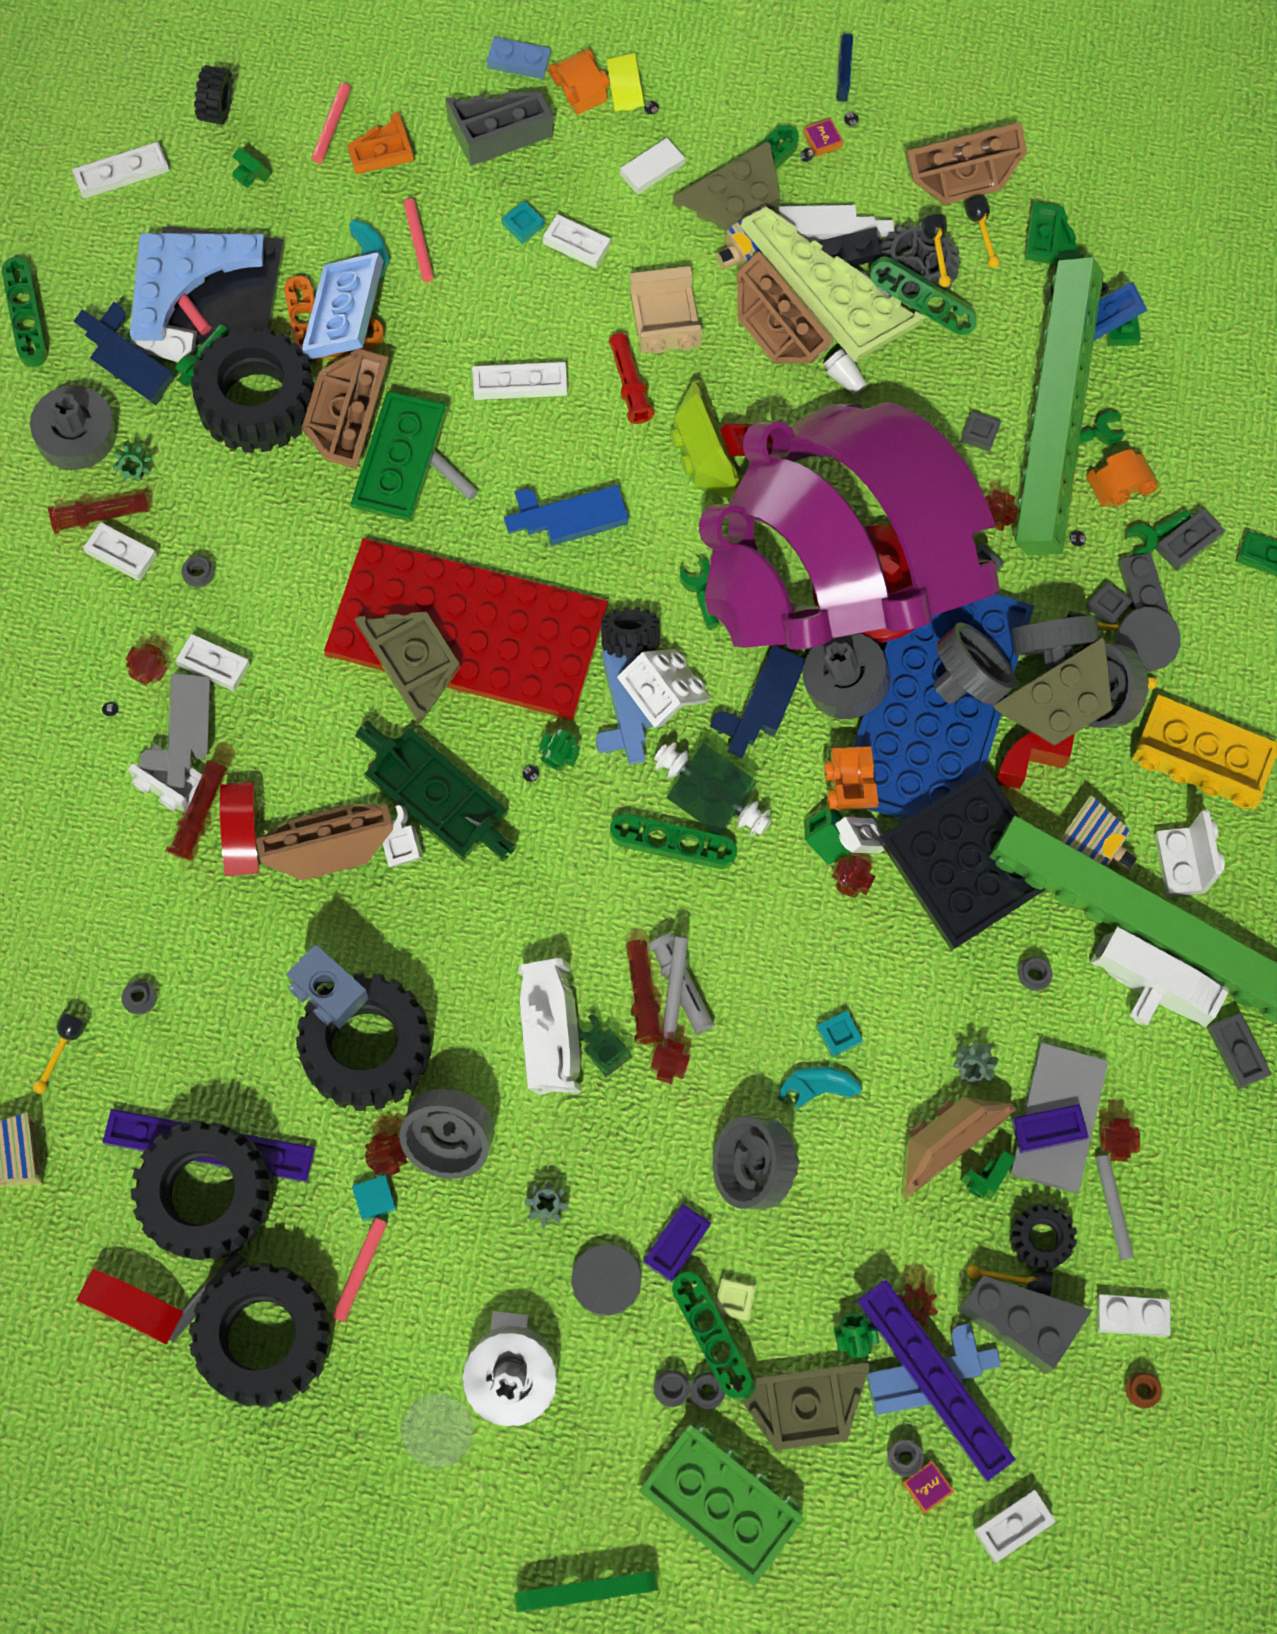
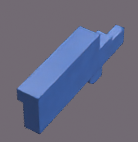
(570, 517)

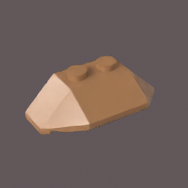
(968, 163)
(778, 315)
(345, 406)
(326, 840)
(948, 1138)

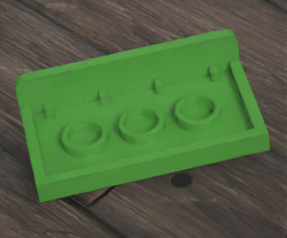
(723, 1503)

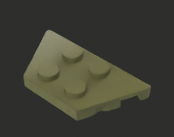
(734, 189)
(412, 657)
(1064, 697)
(806, 1405)

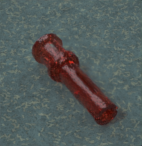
(137, 504)
(191, 826)
(645, 1007)

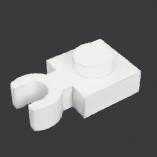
(402, 843)

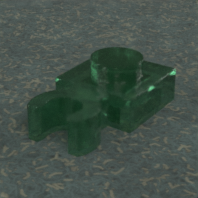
(604, 1049)

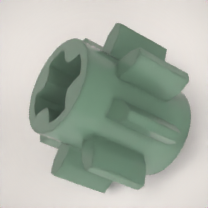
(976, 1062)
(548, 1195)

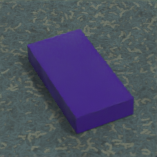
(1049, 1128)
(677, 1243)

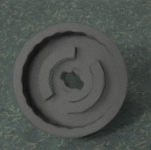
(73, 412)
(1055, 638)
(840, 664)
(972, 667)
(1127, 686)
(453, 1118)
(767, 1152)

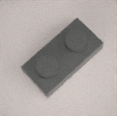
(1190, 539)
(1142, 582)
(1239, 1051)

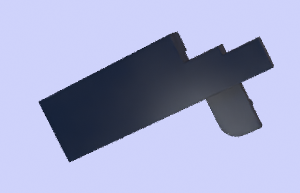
(122, 357)
(766, 703)

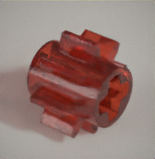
(1002, 508)
(146, 663)
(853, 876)
(670, 1061)
(1120, 1139)
(385, 1154)
(919, 1295)

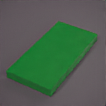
(399, 456)

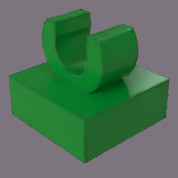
(248, 169)
(1125, 335)

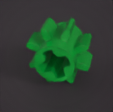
(129, 468)
(558, 749)
(856, 1335)

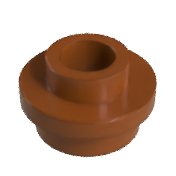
(1154, 1390)

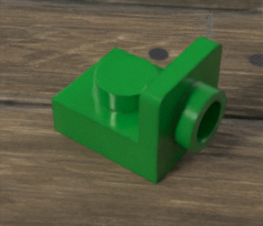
(995, 1173)

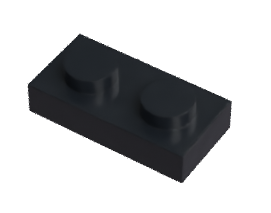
(856, 247)

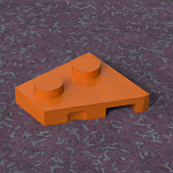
(381, 147)

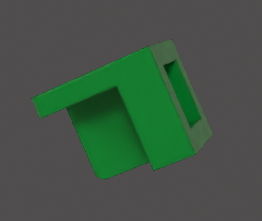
(824, 835)

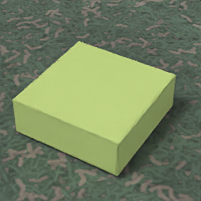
(735, 1299)

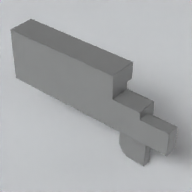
(185, 729)

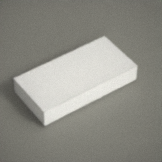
(652, 166)

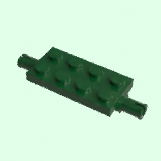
(435, 793)

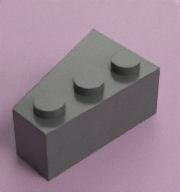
(499, 124)
(1025, 1320)

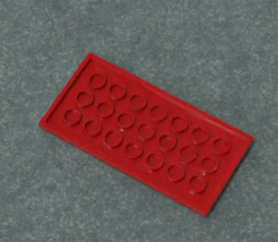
(508, 633)

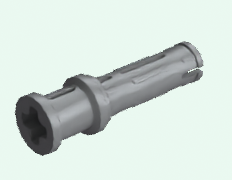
(690, 998)

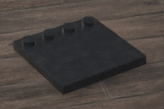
(235, 297)
(948, 864)

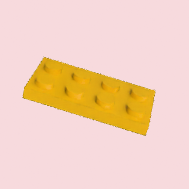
(1206, 753)

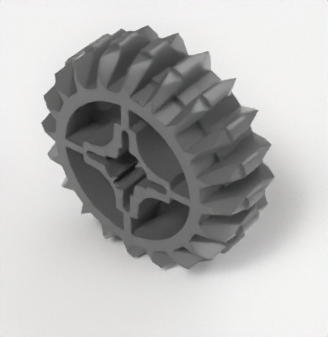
(920, 257)

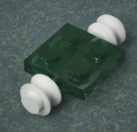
(712, 789)

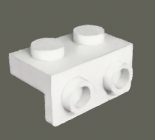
(157, 783)

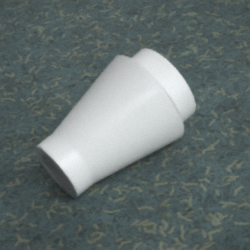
(845, 372)

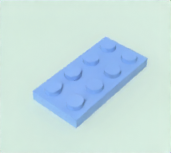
(342, 306)

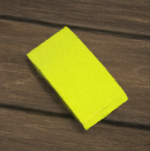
(625, 82)

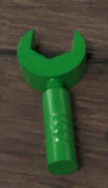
(187, 362)
(1101, 431)
(1151, 536)
(698, 585)

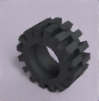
(213, 94)
(630, 632)
(1058, 1222)

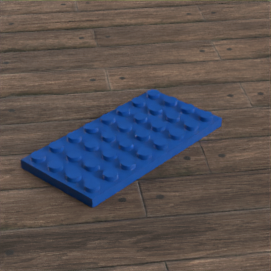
(917, 737)

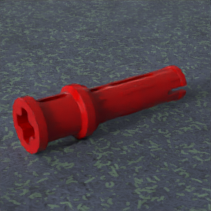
(633, 389)

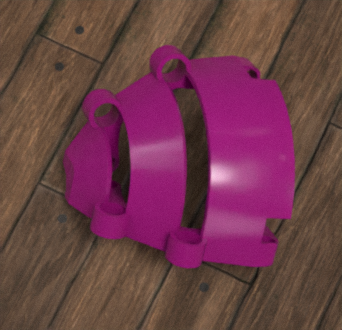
(919, 486)

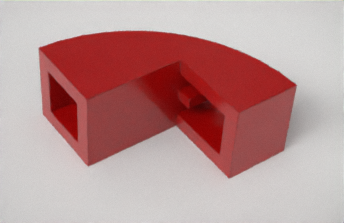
(1034, 749)
(238, 828)
(129, 1306)

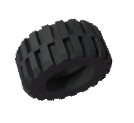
(247, 355)
(380, 1083)
(158, 1175)
(222, 1306)

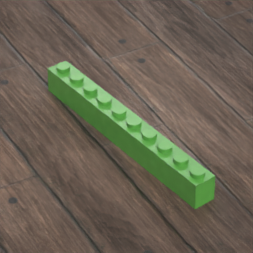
(1059, 407)
(1126, 905)

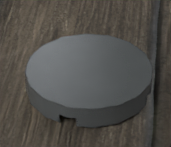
(1151, 636)
(606, 1280)

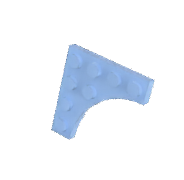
(177, 265)

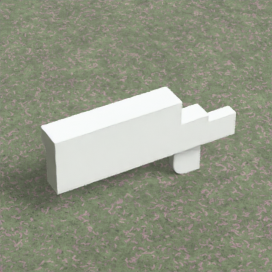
(831, 221)

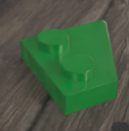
(1050, 235)

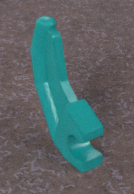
(370, 242)
(819, 1080)

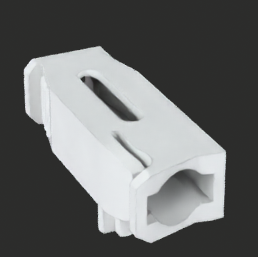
(1158, 979)
(549, 1027)

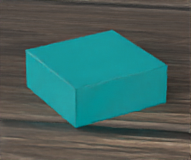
(523, 222)
(839, 1034)
(374, 1198)

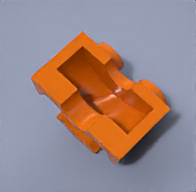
(581, 81)
(1121, 477)
(851, 778)

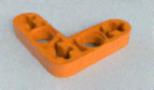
(299, 329)

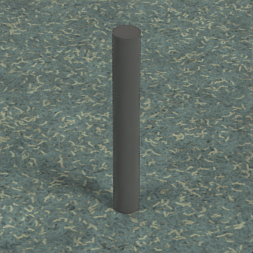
(231, 1264)

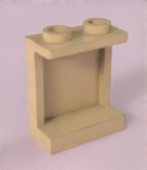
(664, 310)

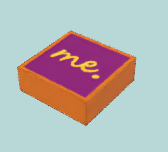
(823, 137)
(928, 1487)

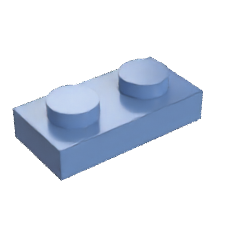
(518, 58)

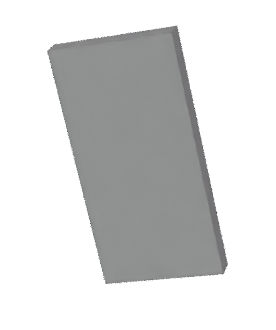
(1060, 1081)

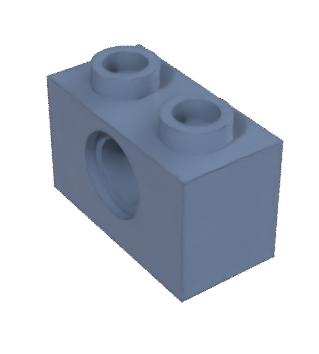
(317, 969)

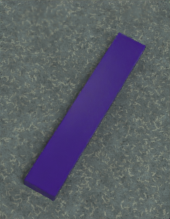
(138, 1131)
(936, 1380)

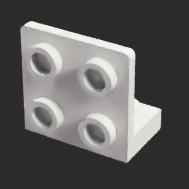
(662, 684)
(1190, 857)

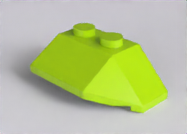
(702, 445)

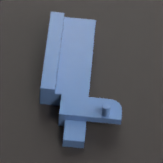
(628, 714)
(895, 1390)

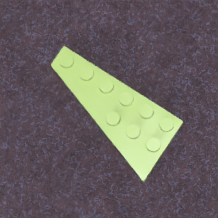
(833, 290)

